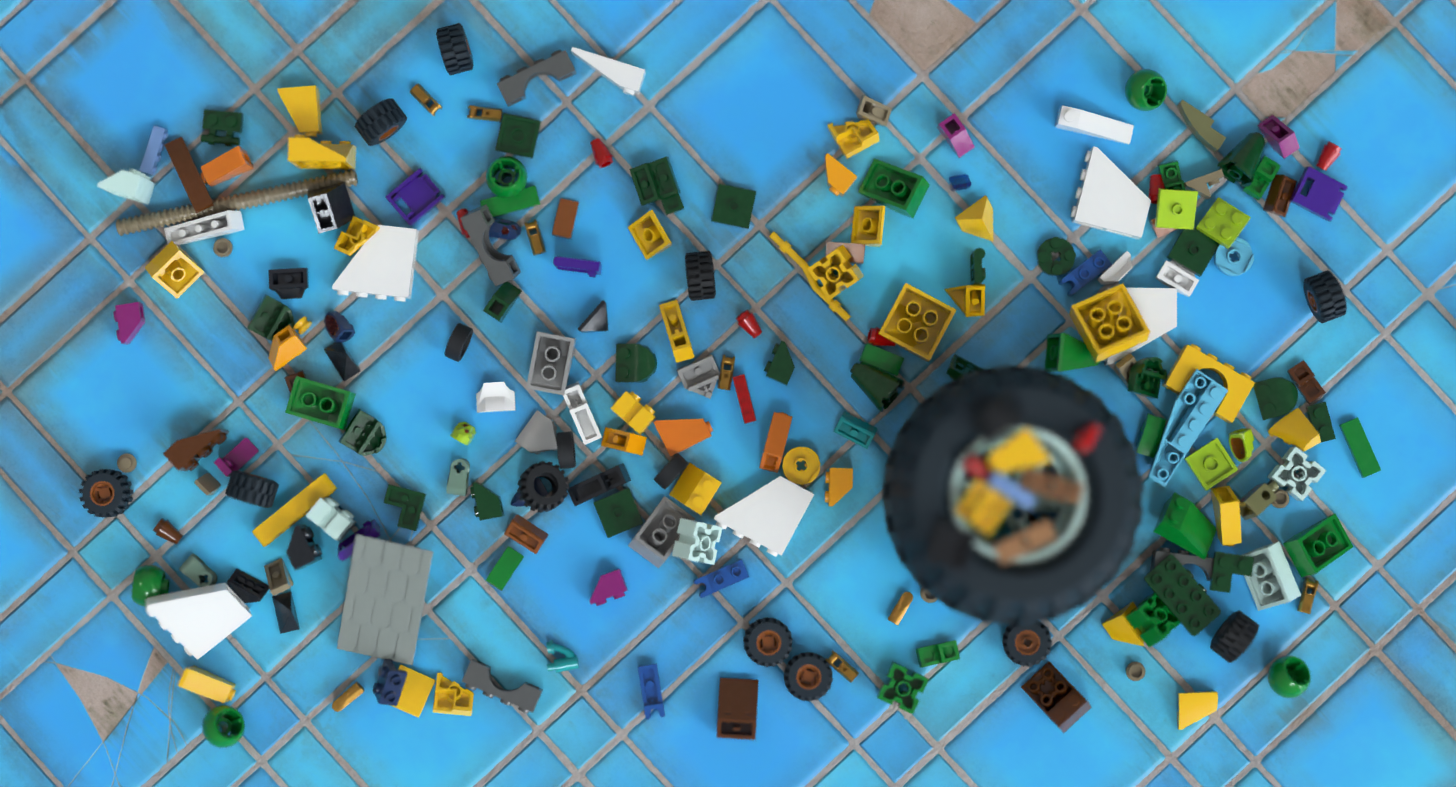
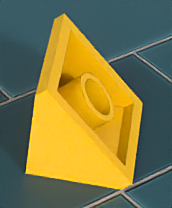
(868, 225)
(649, 235)

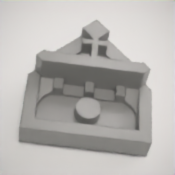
(700, 376)
(538, 434)

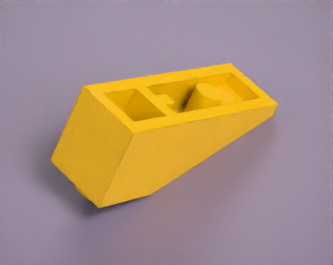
(676, 331)

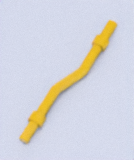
(785, 247)

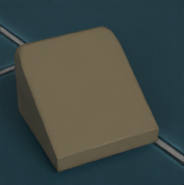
(208, 484)

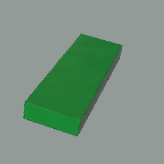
(501, 206)
(1360, 447)

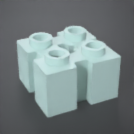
(1308, 473)
(331, 518)
(697, 541)

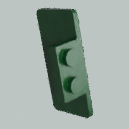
(1182, 595)

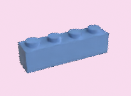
(153, 150)
(1009, 489)

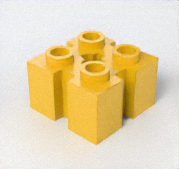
(846, 275)
(633, 413)

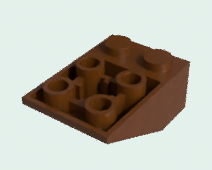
(188, 451)
(1056, 697)
(737, 708)

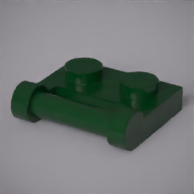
(976, 271)

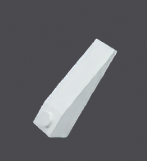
(621, 74)
(1093, 125)
(205, 228)

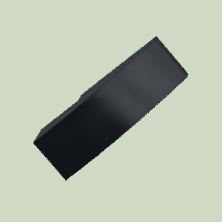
(599, 484)

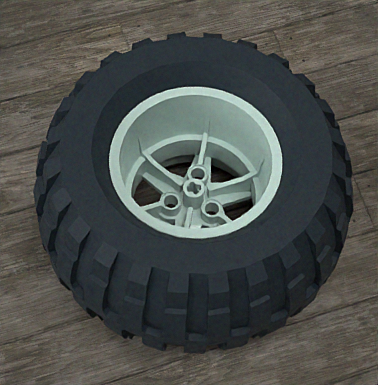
(1092, 537)

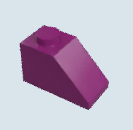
(1279, 136)

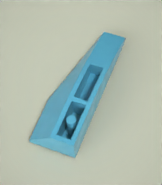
(1186, 421)

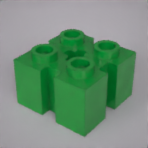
(1152, 620)
(905, 699)

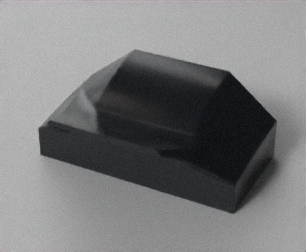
(289, 282)

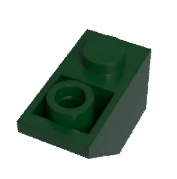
(502, 301)
(782, 365)
(488, 503)

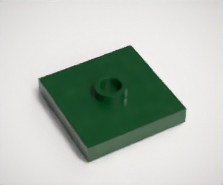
(518, 135)
(733, 206)
(1193, 251)
(618, 512)

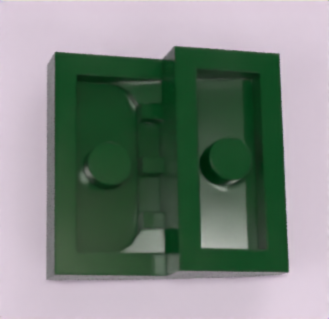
(654, 181)

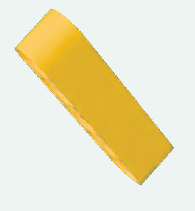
(294, 510)

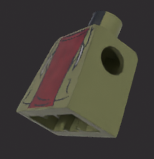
(1257, 499)

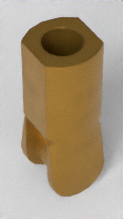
(424, 97)
(488, 114)
(535, 240)
(725, 376)
(1306, 599)
(900, 608)
(844, 668)
(347, 697)

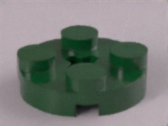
(1056, 267)

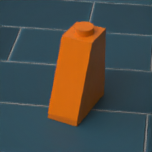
(226, 166)
(682, 433)
(776, 442)

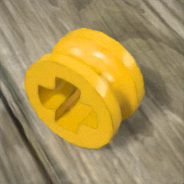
(302, 325)

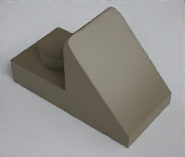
(873, 111)
(1200, 184)
(1124, 367)
(278, 577)

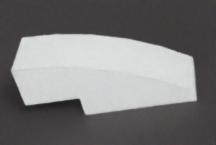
(581, 413)

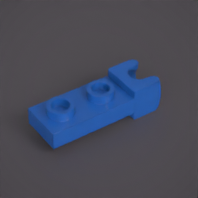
(1086, 272)
(722, 578)
(651, 689)

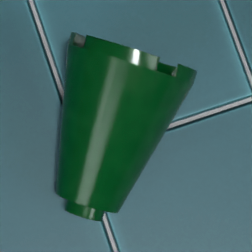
(1243, 160)
(876, 384)

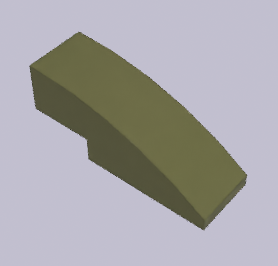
(1201, 126)

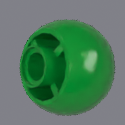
(1145, 90)
(510, 189)
(147, 583)
(1289, 676)
(232, 722)

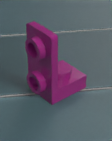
(237, 457)

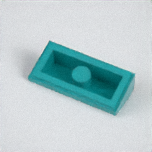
(855, 430)

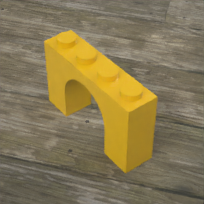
(1237, 384)

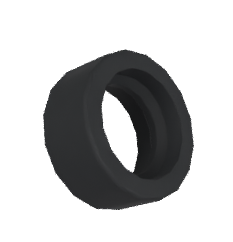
(458, 342)
(566, 450)
(671, 471)

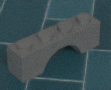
(557, 66)
(499, 266)
(1184, 558)
(479, 676)

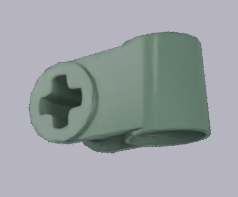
(458, 481)
(196, 570)

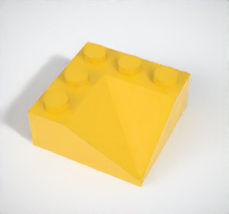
(311, 155)
(917, 322)
(1109, 323)

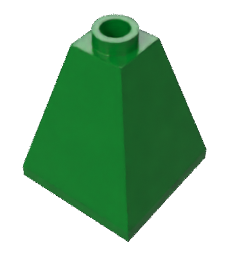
(1066, 353)

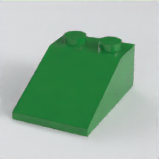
(894, 187)
(320, 403)
(1185, 526)
(1318, 545)

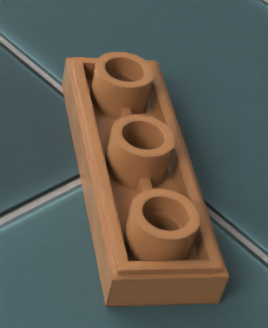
(1039, 482)
(1036, 536)

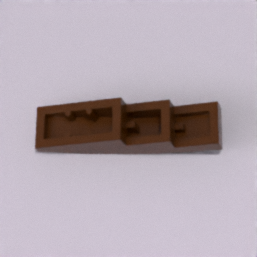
(189, 174)

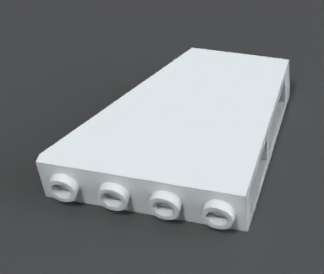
(1109, 198)
(382, 266)
(1157, 309)
(768, 515)
(199, 616)

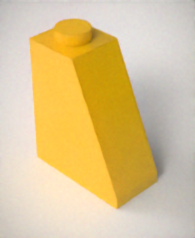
(304, 108)
(1017, 453)
(1227, 515)
(207, 684)

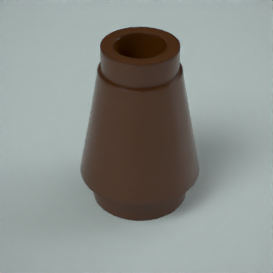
(167, 531)

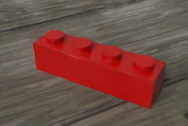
(744, 399)

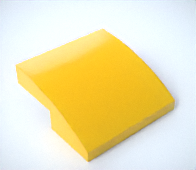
(983, 507)
(414, 692)

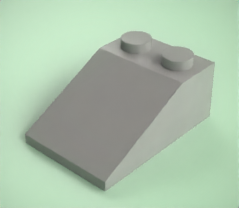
(551, 363)
(659, 532)

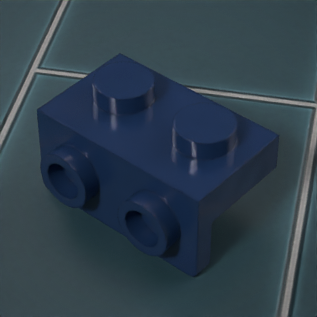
(389, 683)

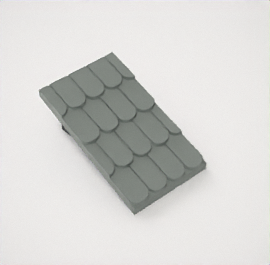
(384, 599)

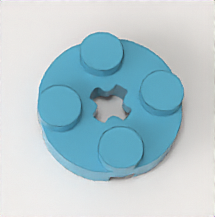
(1238, 267)

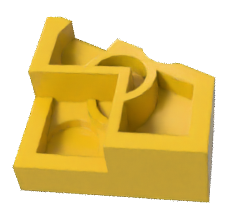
(854, 136)
(355, 236)
(1296, 430)
(452, 698)
(1195, 706)

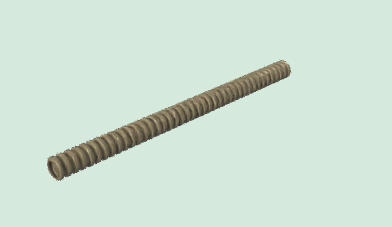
(237, 202)

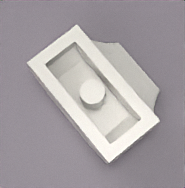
(1117, 269)
(1177, 277)
(495, 398)

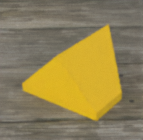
(977, 219)
(969, 299)
(1120, 629)

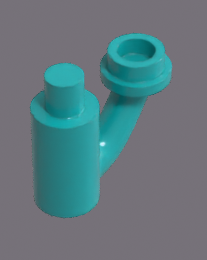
(562, 664)

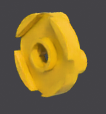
(790, 467)

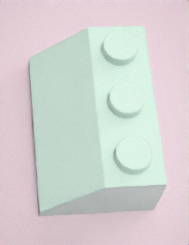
(129, 185)
(1271, 577)

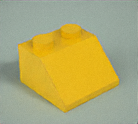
(174, 269)
(695, 488)

